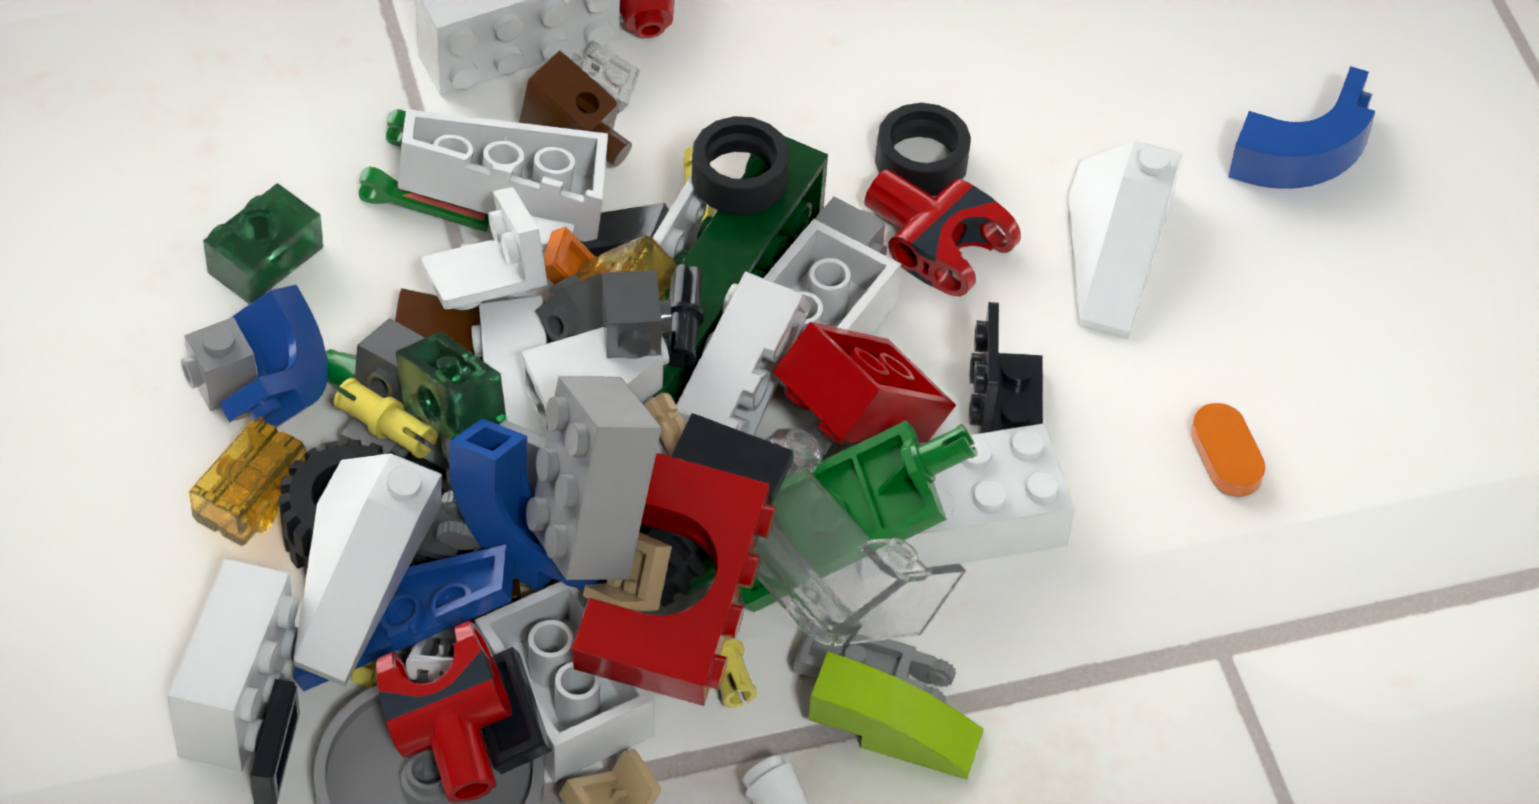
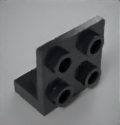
(1005, 384)

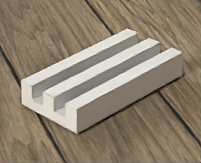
(437, 665)

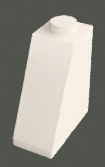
(586, 356)

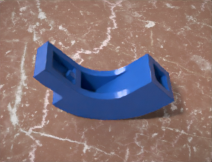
(1306, 152)
(287, 358)
(493, 497)

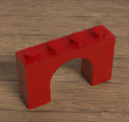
(683, 650)

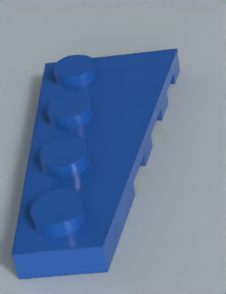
(436, 599)

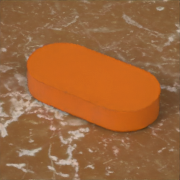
(1228, 449)

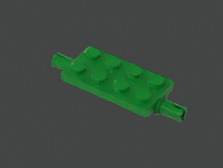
(882, 486)

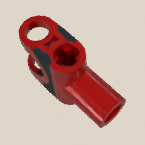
(939, 226)
(448, 713)

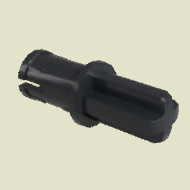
(685, 315)

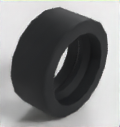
(928, 122)
(746, 136)

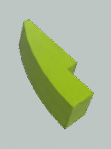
(893, 716)

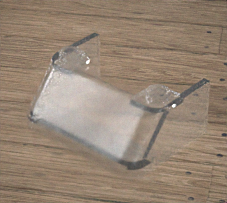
(831, 572)

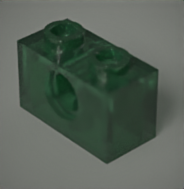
(263, 243)
(449, 385)

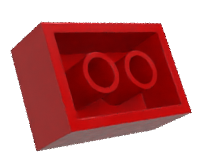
(860, 385)

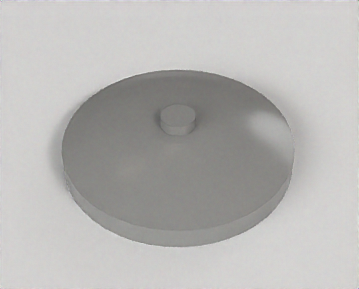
(362, 765)

